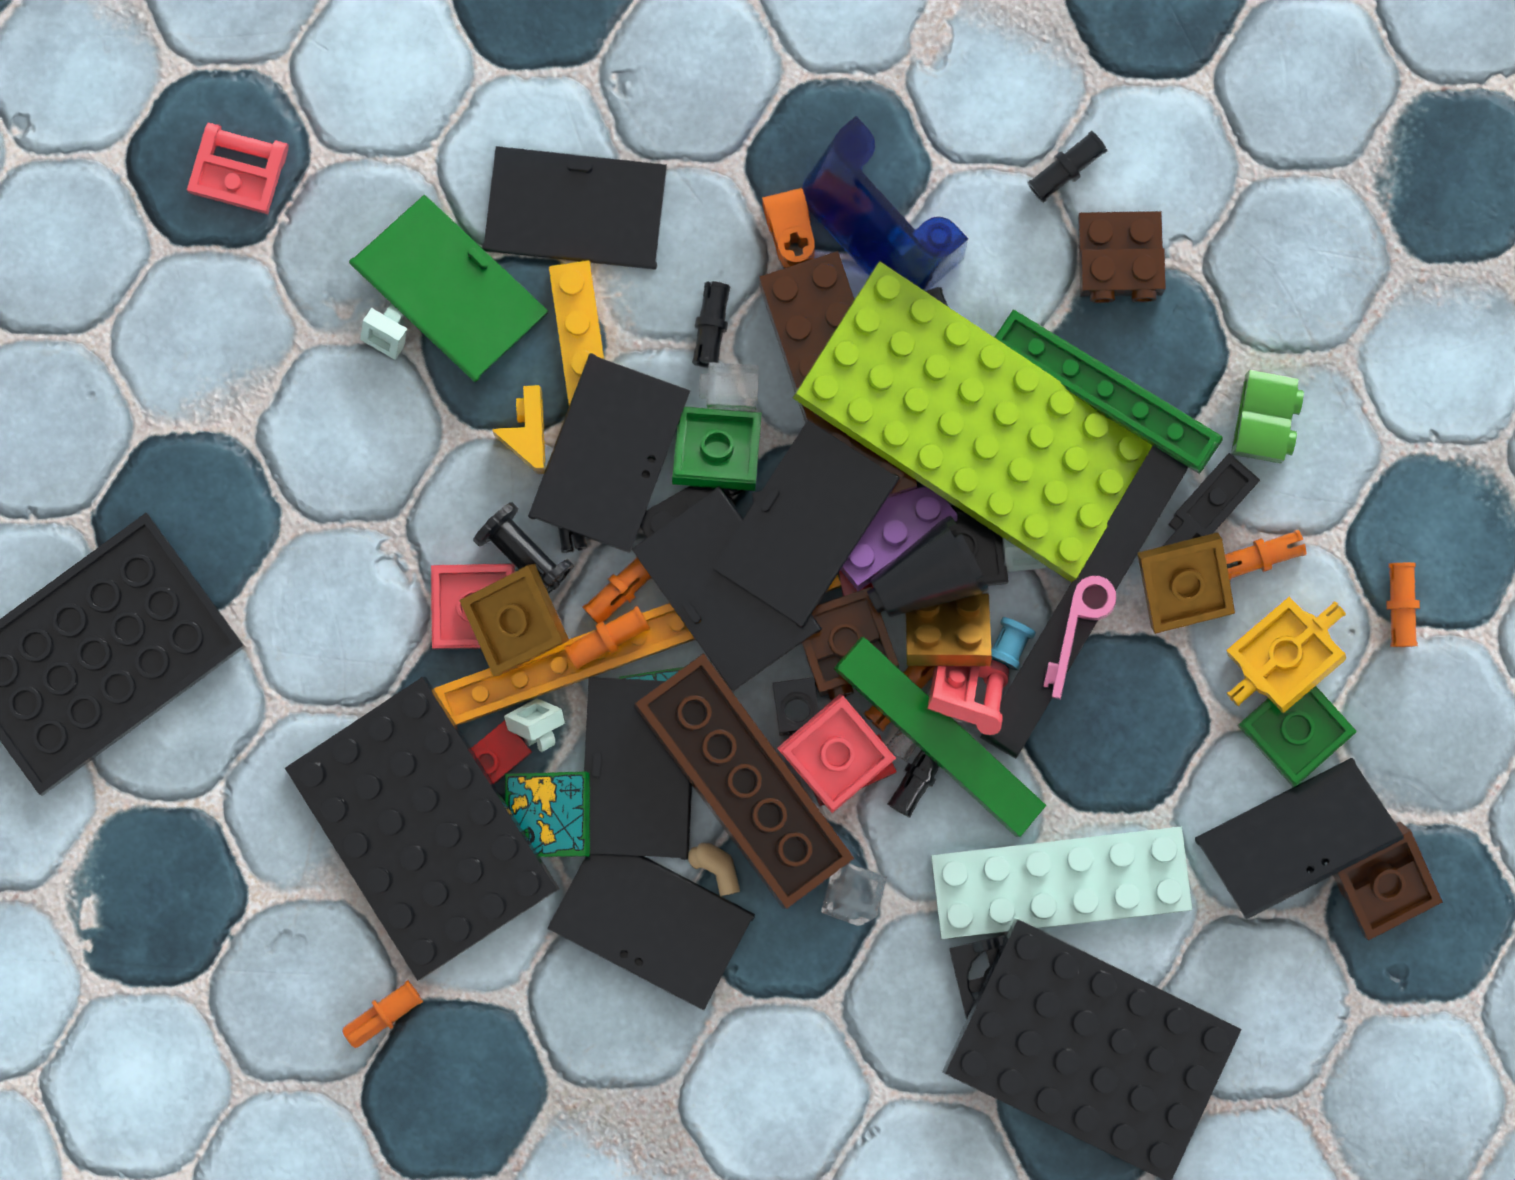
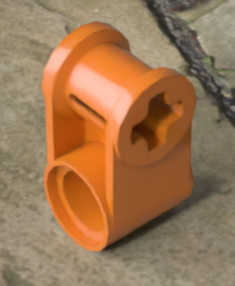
(789, 223)

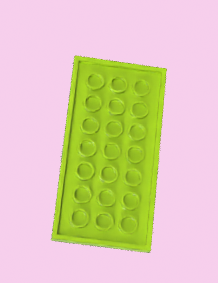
(973, 421)

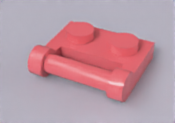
(232, 180)
(955, 690)

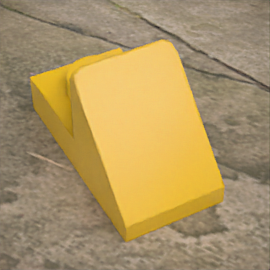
(527, 441)

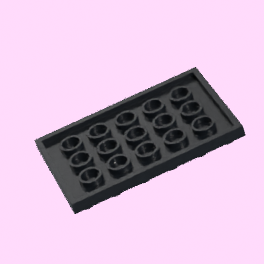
(104, 652)
(421, 828)
(1091, 1050)

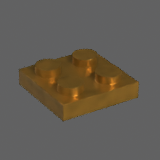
(1186, 583)
(514, 620)
(950, 634)

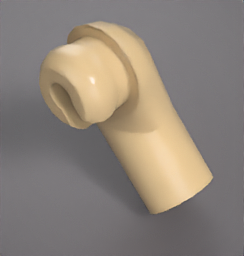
(719, 863)

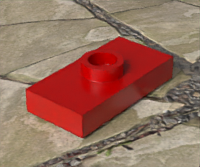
(500, 752)

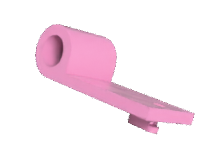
(1091, 600)

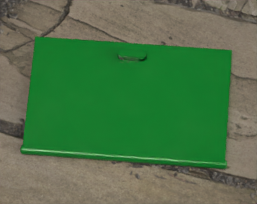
(430, 279)

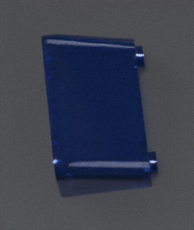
(866, 220)

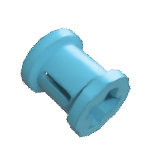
(1011, 642)

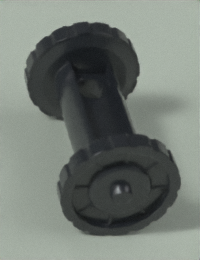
(519, 548)

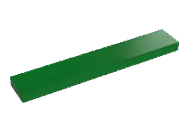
(1112, 393)
(940, 737)

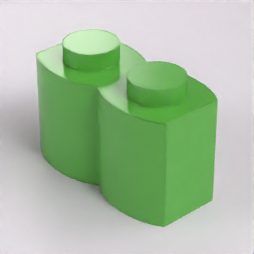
(1266, 417)

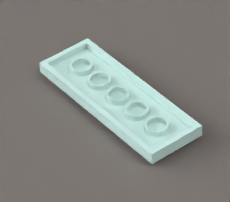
(1061, 882)

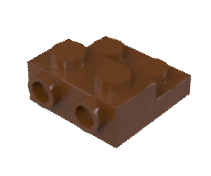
(1121, 255)
(842, 625)
(1388, 886)

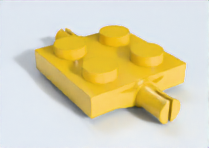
(1286, 654)

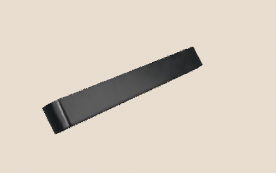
(1110, 559)

